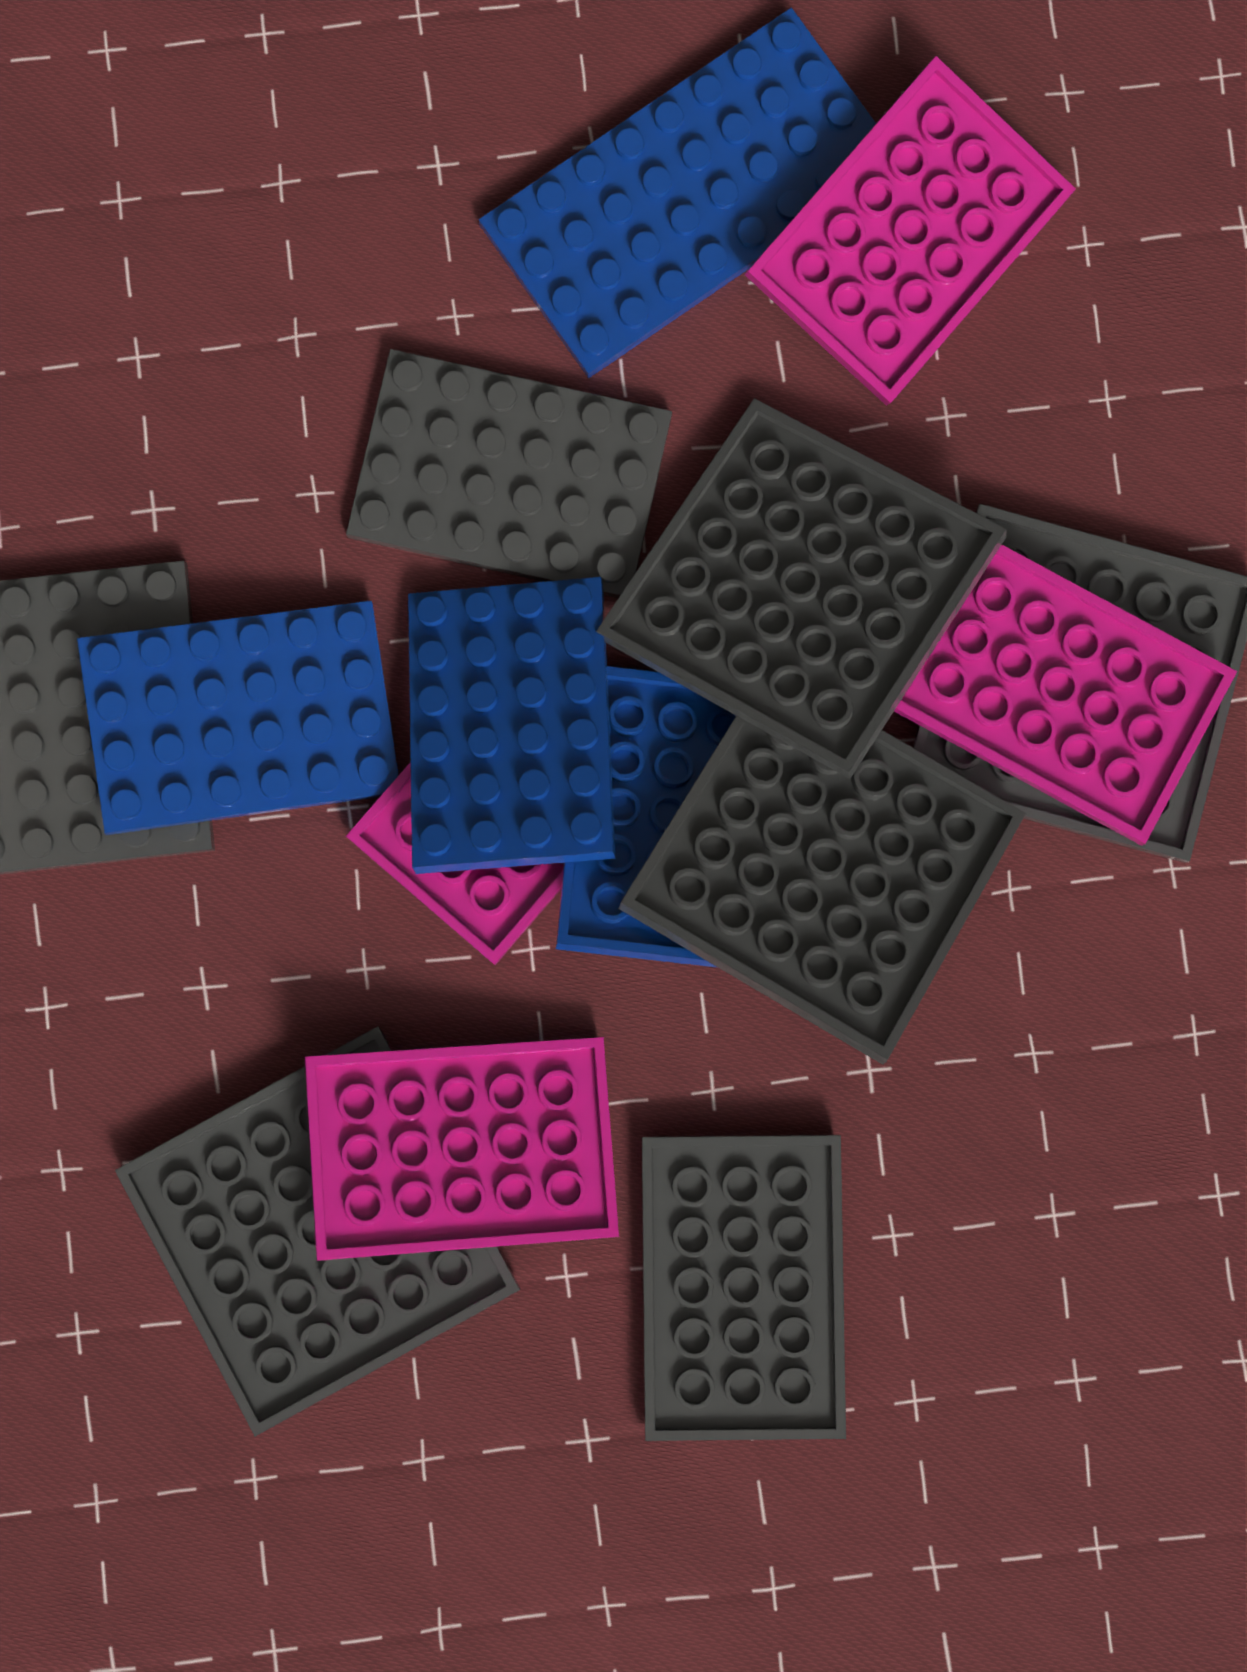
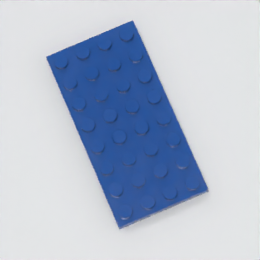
(680, 193)

